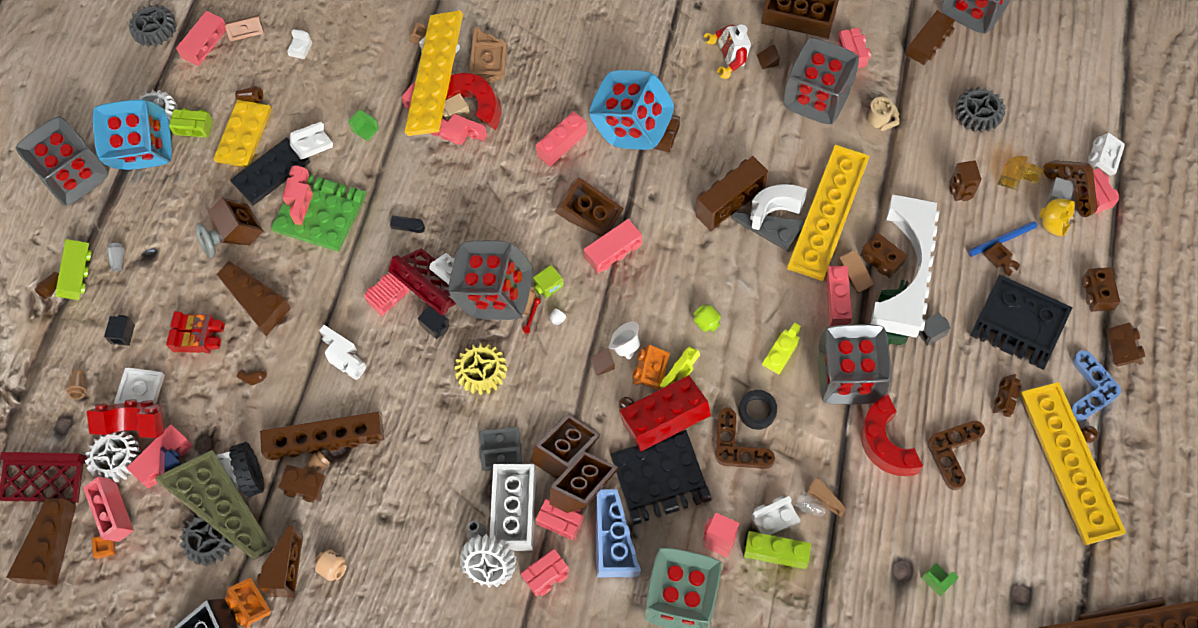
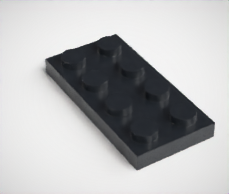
(267, 172)

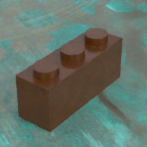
(931, 38)

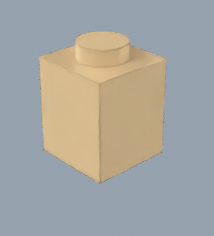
(457, 106)

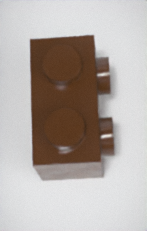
(965, 181)
(883, 255)
(1101, 289)

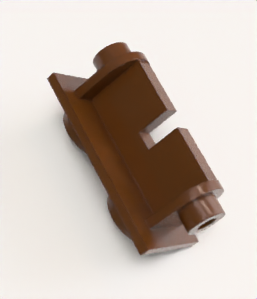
(1008, 388)

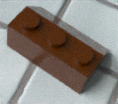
(580, 482)

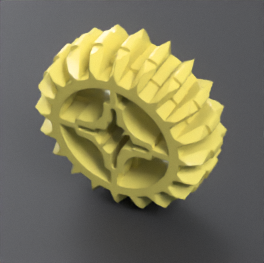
(463, 373)

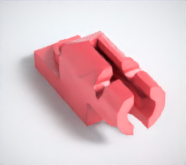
(459, 128)
(297, 193)

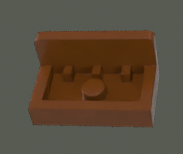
(1125, 344)
(302, 483)

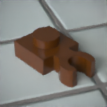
(1001, 256)

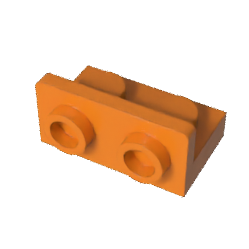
(650, 367)
(246, 603)

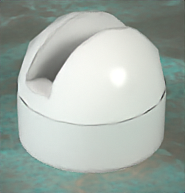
(557, 317)

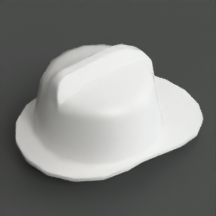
(625, 339)

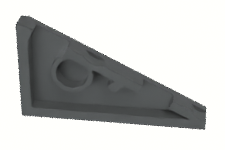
(774, 229)

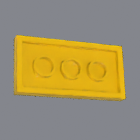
(242, 133)

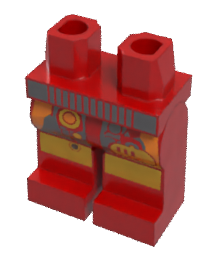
(194, 333)

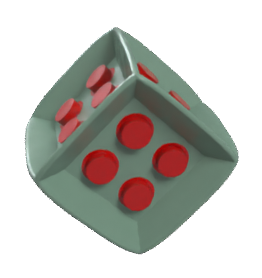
(682, 589)

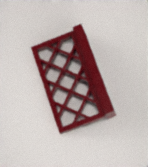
(422, 286)
(31, 459)

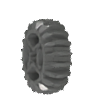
(157, 25)
(970, 112)
(203, 553)

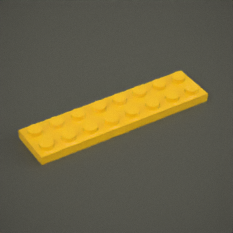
(434, 73)
(828, 213)
(1072, 464)

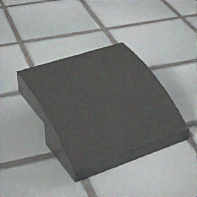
(500, 447)

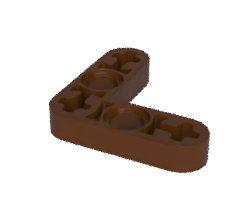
(1085, 202)
(730, 448)
(946, 450)

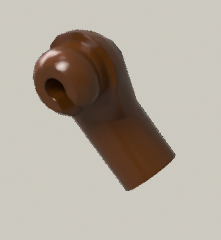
(252, 378)

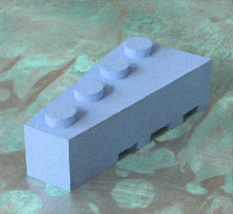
(613, 543)

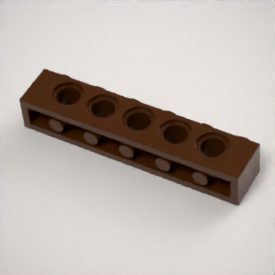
(312, 431)

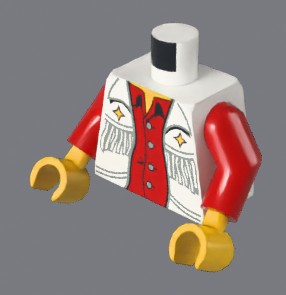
(734, 47)

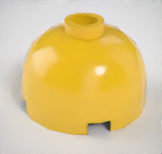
(1057, 215)

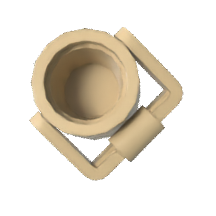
(881, 112)

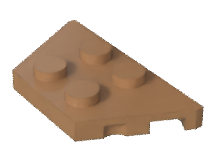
(488, 56)

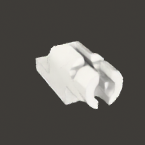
(342, 353)

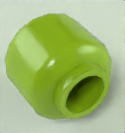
(707, 318)

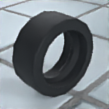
(758, 395)

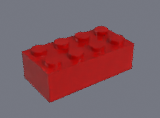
(665, 413)

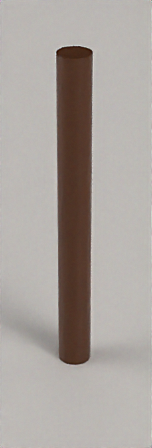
(1142, 605)

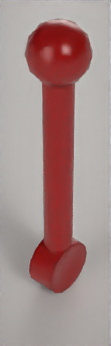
(526, 329)

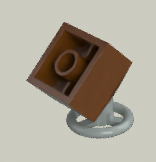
(231, 224)

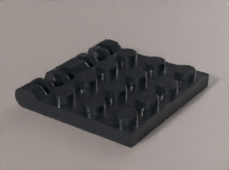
(1023, 319)
(660, 476)

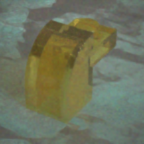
(1018, 169)

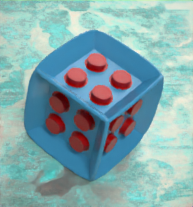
(631, 109)
(132, 134)

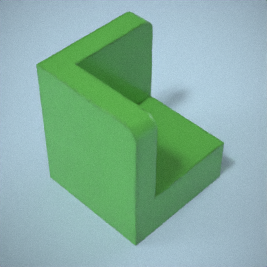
(363, 125)
(939, 579)

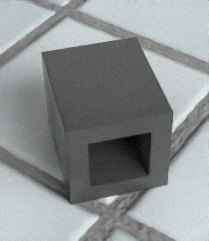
(934, 329)

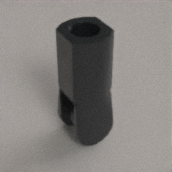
(407, 224)

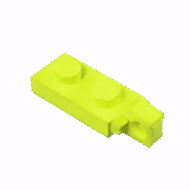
(782, 349)
(682, 367)

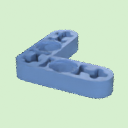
(1100, 386)

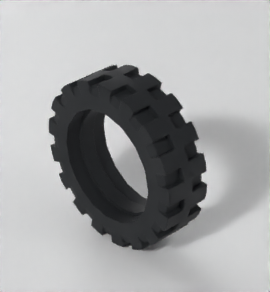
(246, 469)

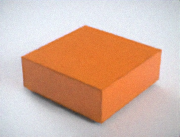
(102, 547)

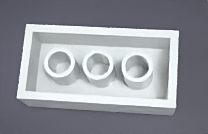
(513, 505)

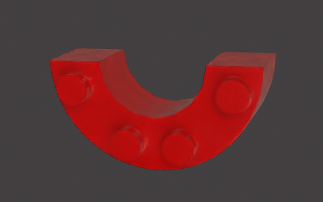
(474, 86)
(127, 416)
(878, 446)

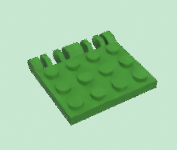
(327, 216)

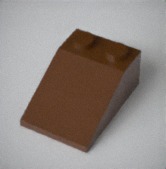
(588, 208)
(563, 445)
(281, 568)

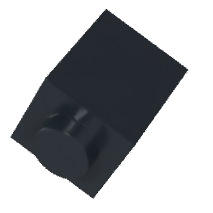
(433, 322)
(119, 330)

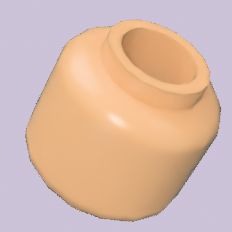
(330, 565)

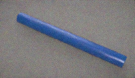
(1003, 238)

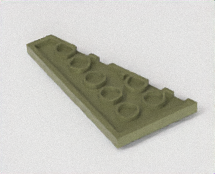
(212, 496)

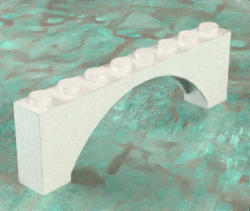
(905, 311)

